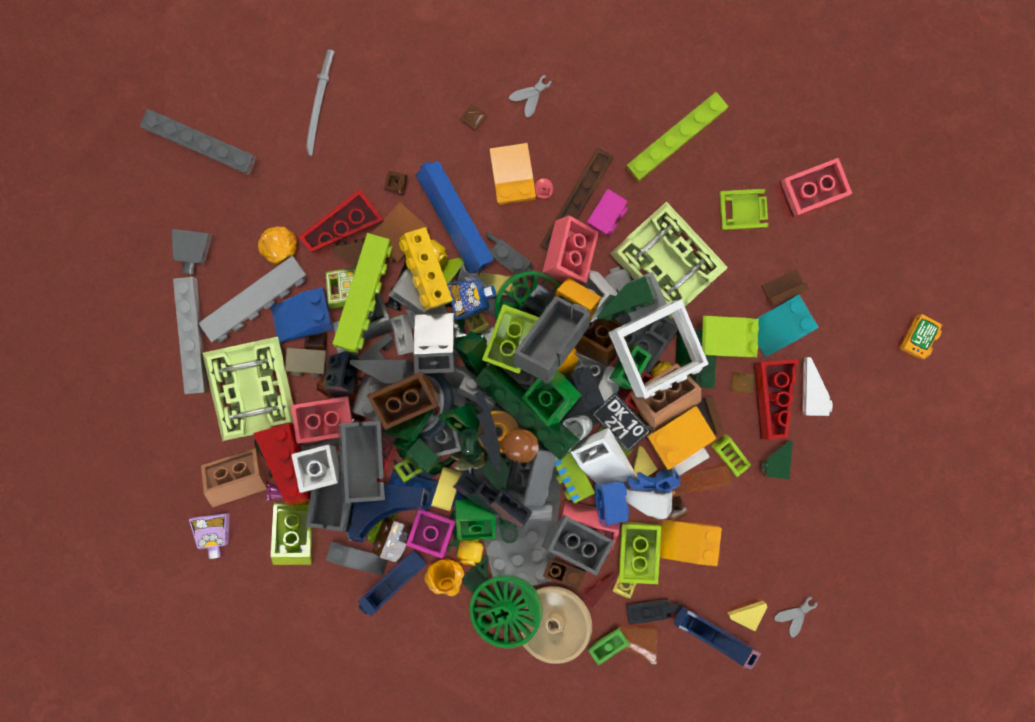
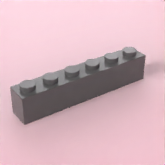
(198, 142)

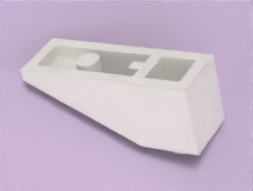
(815, 396)
(650, 502)

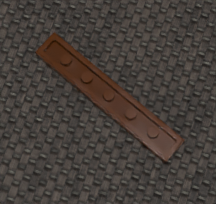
(582, 190)

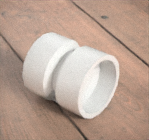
(579, 425)

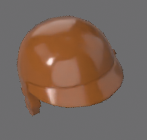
(520, 445)

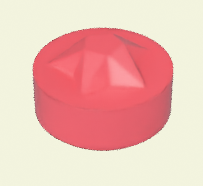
(543, 188)

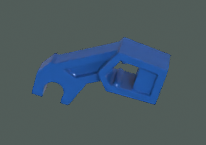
(664, 481)

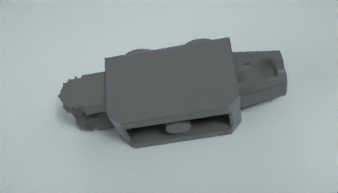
(509, 257)

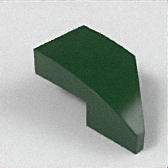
(476, 575)

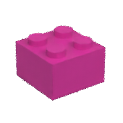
(606, 213)
(431, 533)

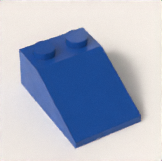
(302, 315)

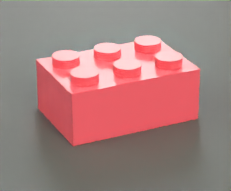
(816, 187)
(570, 250)

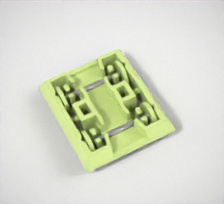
(669, 256)
(249, 387)

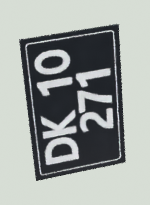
(622, 422)

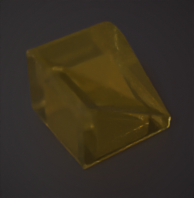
(742, 382)

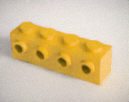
(425, 269)

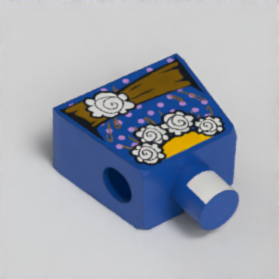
(470, 298)

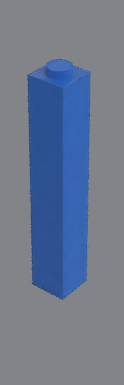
(454, 216)

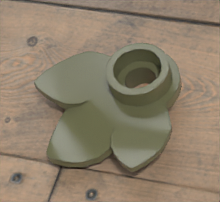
(463, 465)

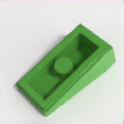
(608, 646)

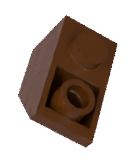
(349, 252)
(564, 573)

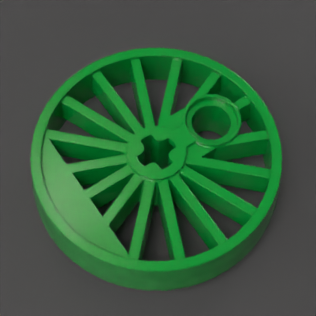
(515, 285)
(498, 611)

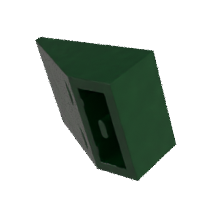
(633, 294)

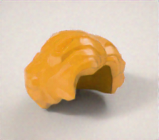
(277, 244)
(444, 577)

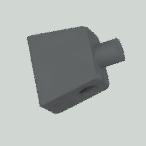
(190, 248)

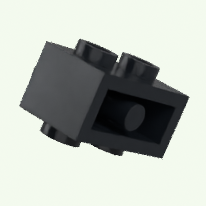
(340, 375)

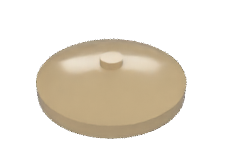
(563, 628)

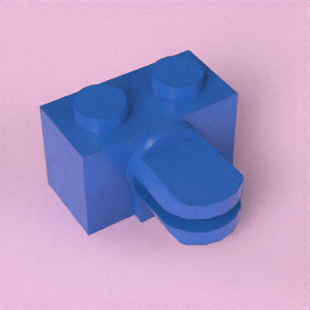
(611, 502)

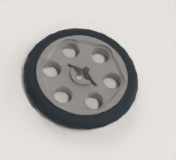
(434, 424)

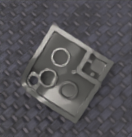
(651, 338)

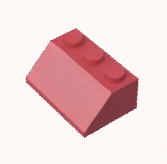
(589, 517)

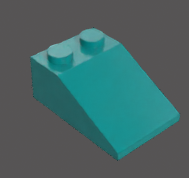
(784, 325)

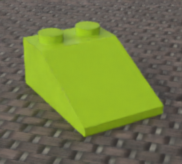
(507, 335)
(730, 336)
(290, 535)
(639, 552)

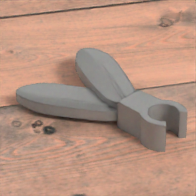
(531, 94)
(797, 615)

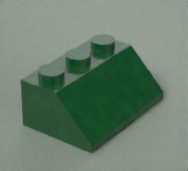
(706, 376)

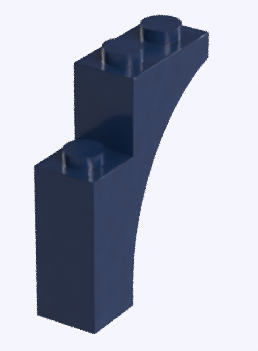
(397, 499)
(391, 582)
(717, 638)

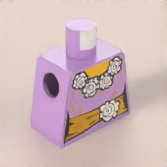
(211, 532)

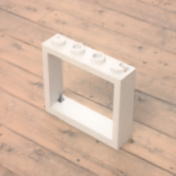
(688, 335)

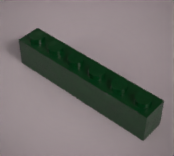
(509, 395)

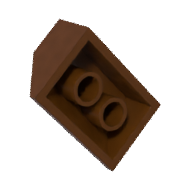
(597, 342)
(404, 399)

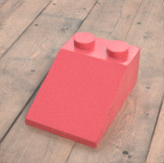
(320, 419)

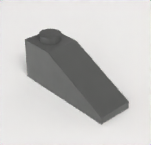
(355, 557)

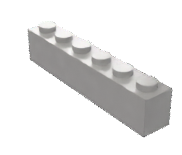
(253, 299)
(190, 335)

